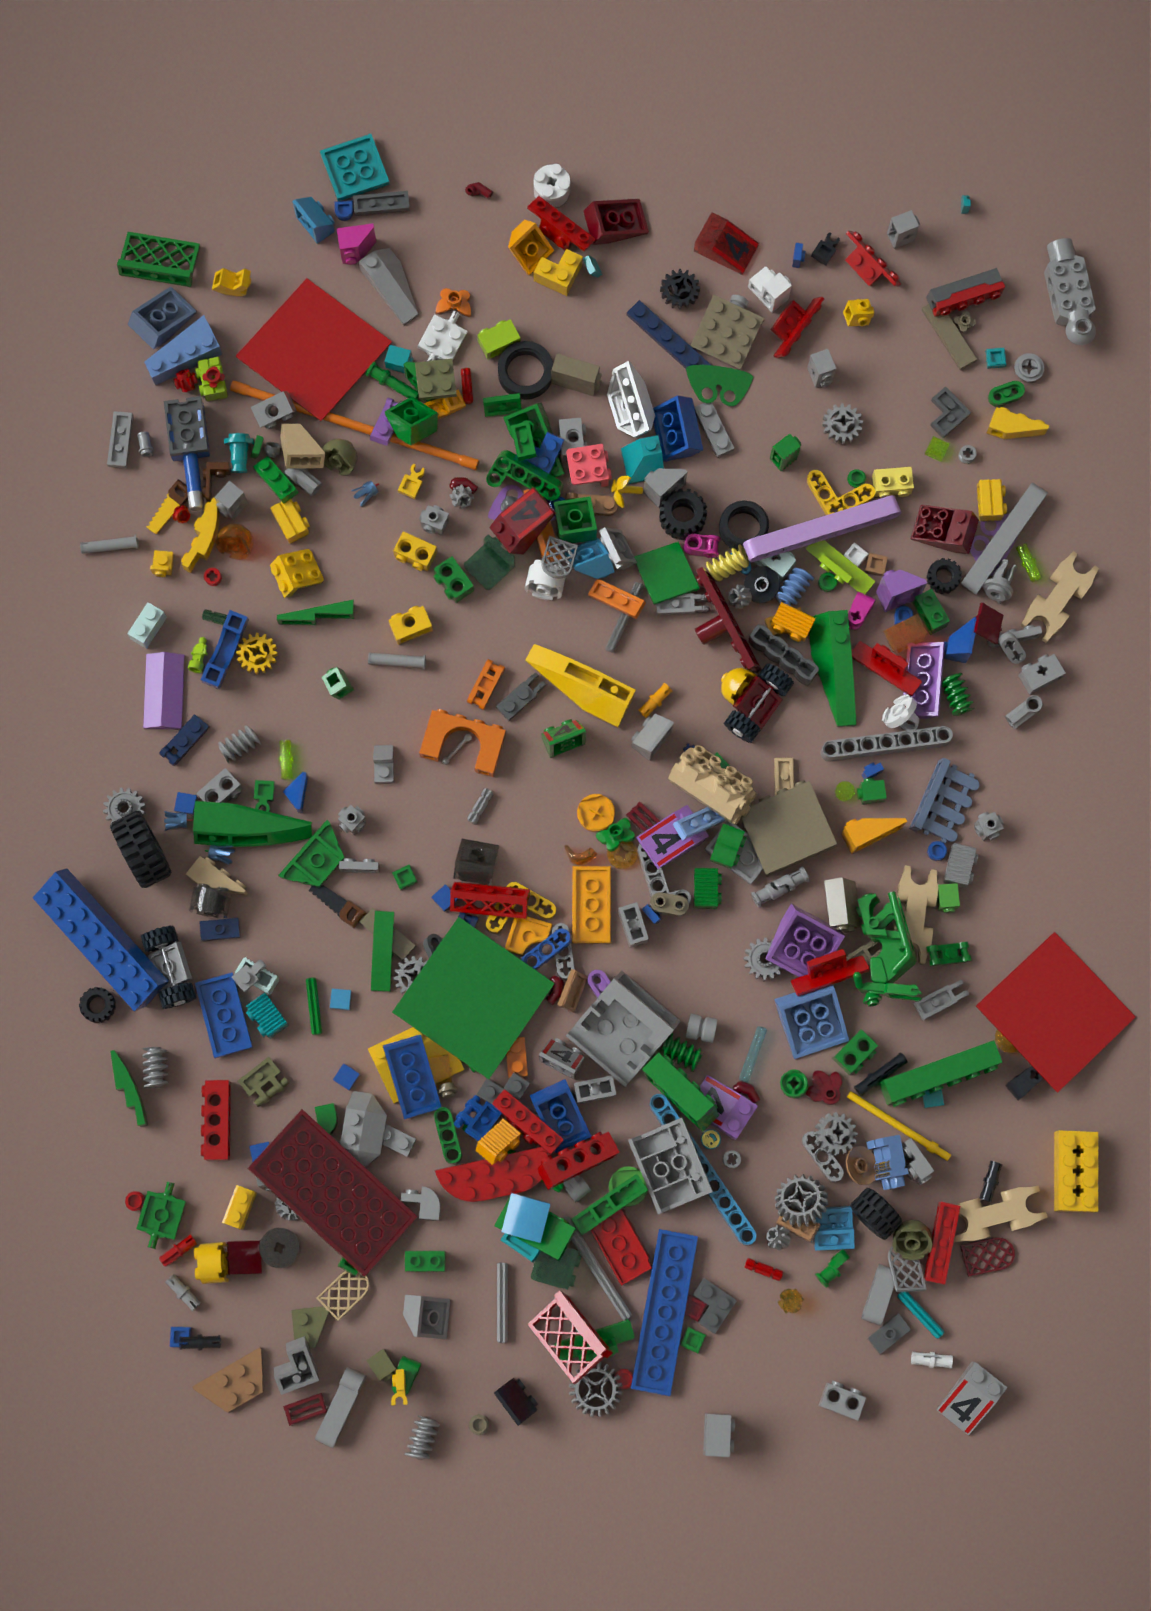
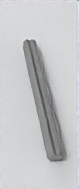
(599, 1273)

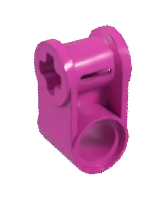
(704, 545)
(860, 608)

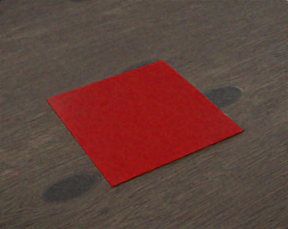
(313, 349)
(1055, 1012)

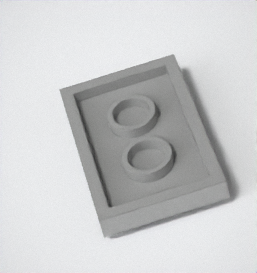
(748, 864)

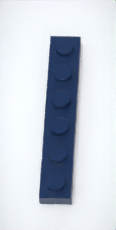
(665, 336)

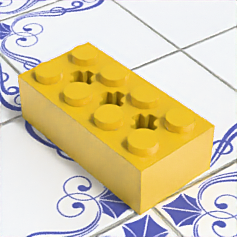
(1064, 1177)

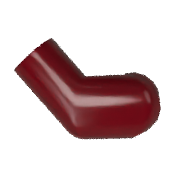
(457, 481)
(557, 990)
(746, 1088)

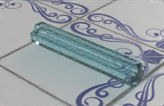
(753, 1054)

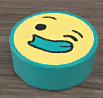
(710, 1139)

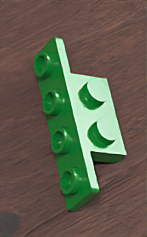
(611, 1336)

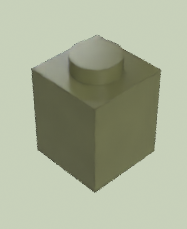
(382, 1365)

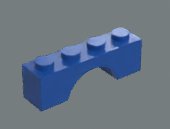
(225, 650)

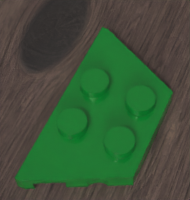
(315, 859)

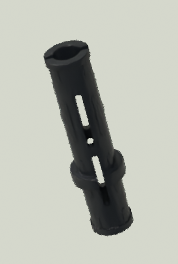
(879, 1075)

